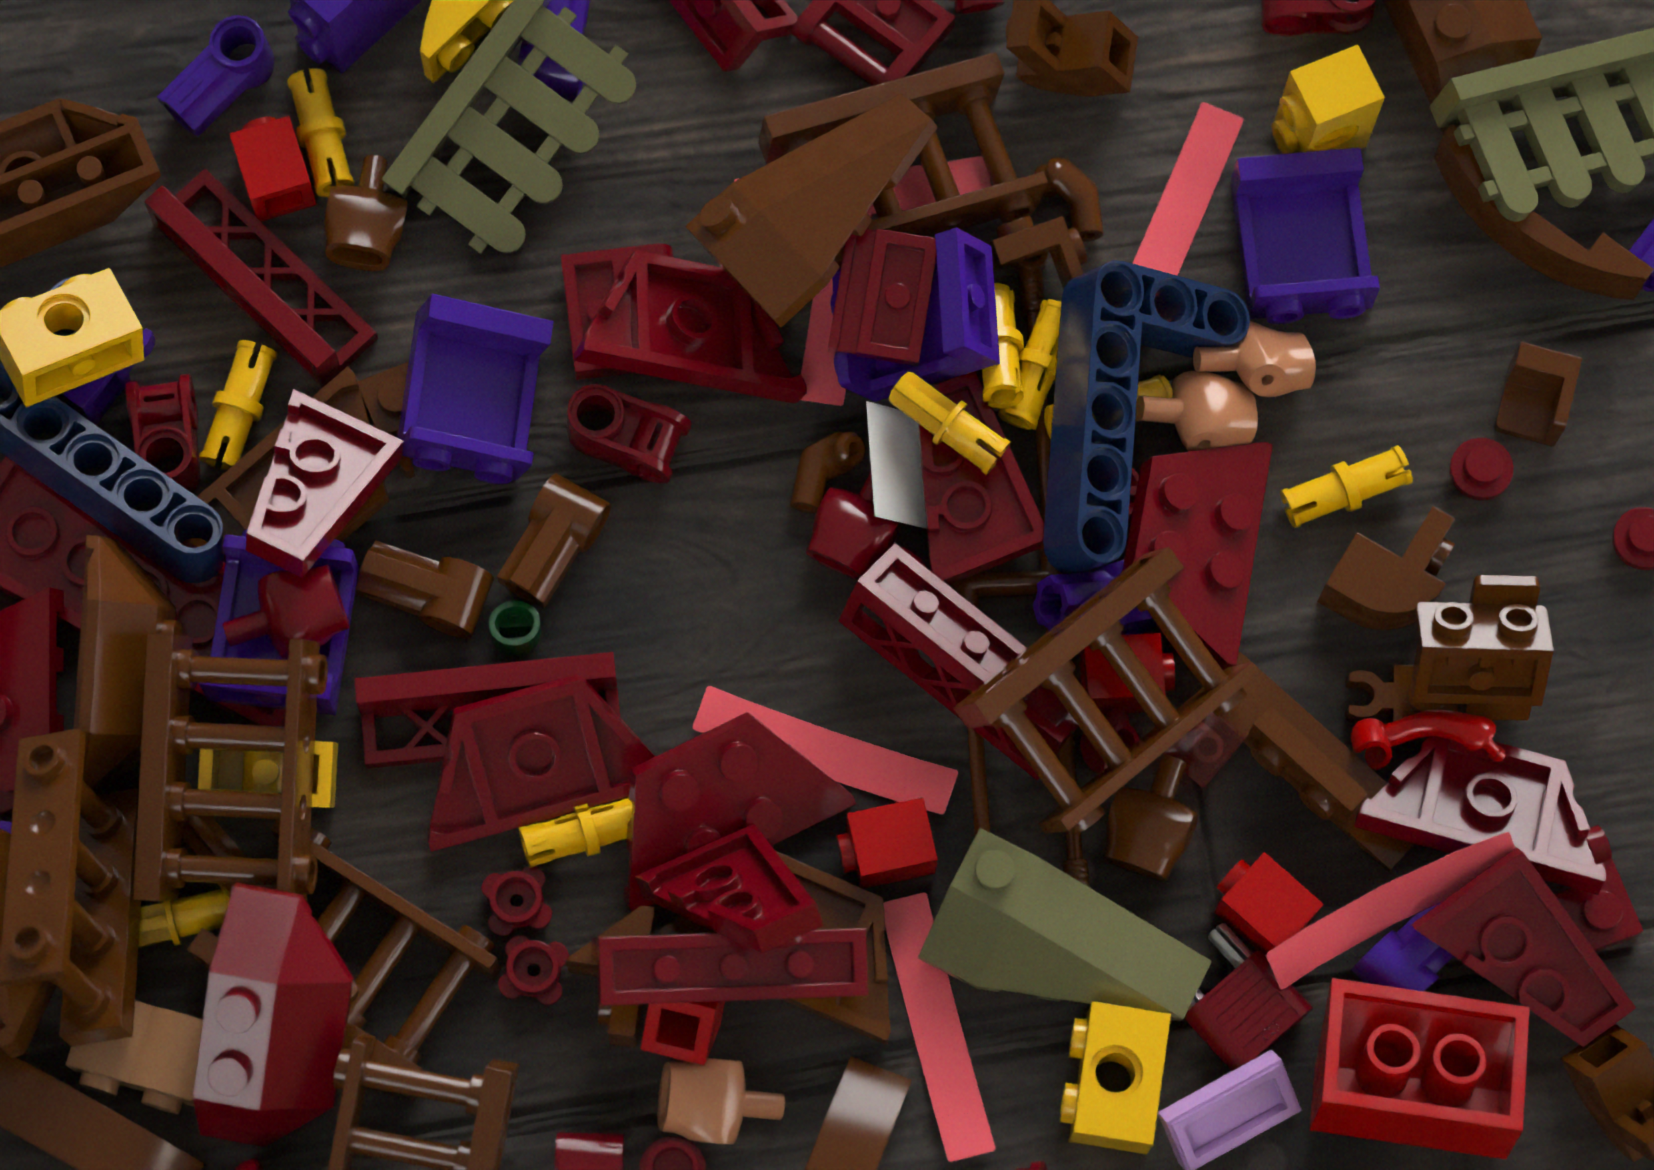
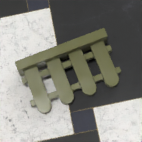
(1532, 91)
(481, 138)

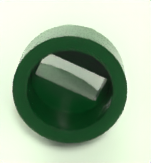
(515, 620)

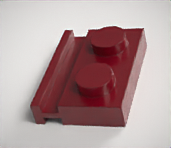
(883, 296)

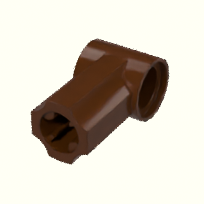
(560, 526)
(441, 593)

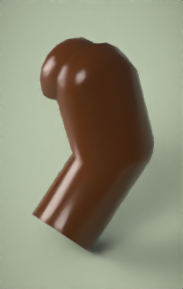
(1078, 192)
(823, 463)

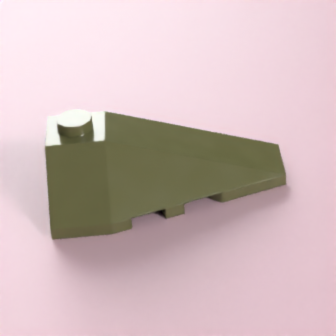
(1044, 934)

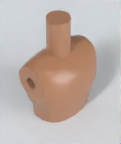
(1265, 360)
(1205, 411)
(711, 1101)

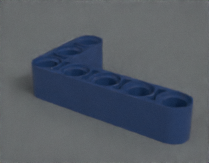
(1137, 310)
(111, 494)

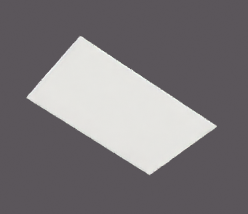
(895, 465)

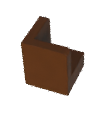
(1537, 394)

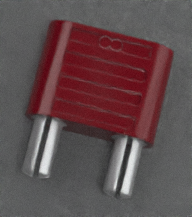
(1247, 1008)

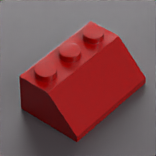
(1421, 1069)

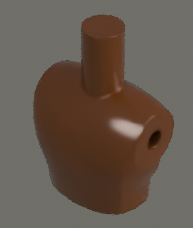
(363, 220)
(1150, 828)

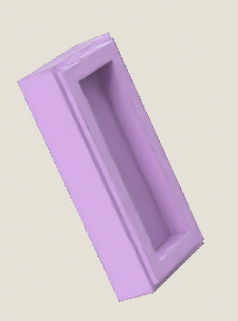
(1229, 1111)

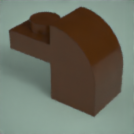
(1071, 52)
(1383, 588)
(1617, 1088)

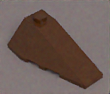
(792, 217)

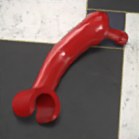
(1467, 729)

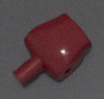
(848, 533)
(292, 609)

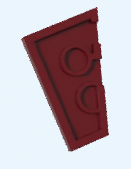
(969, 515)

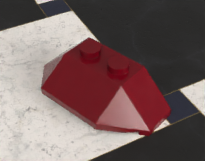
(270, 1020)

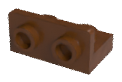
(1481, 654)

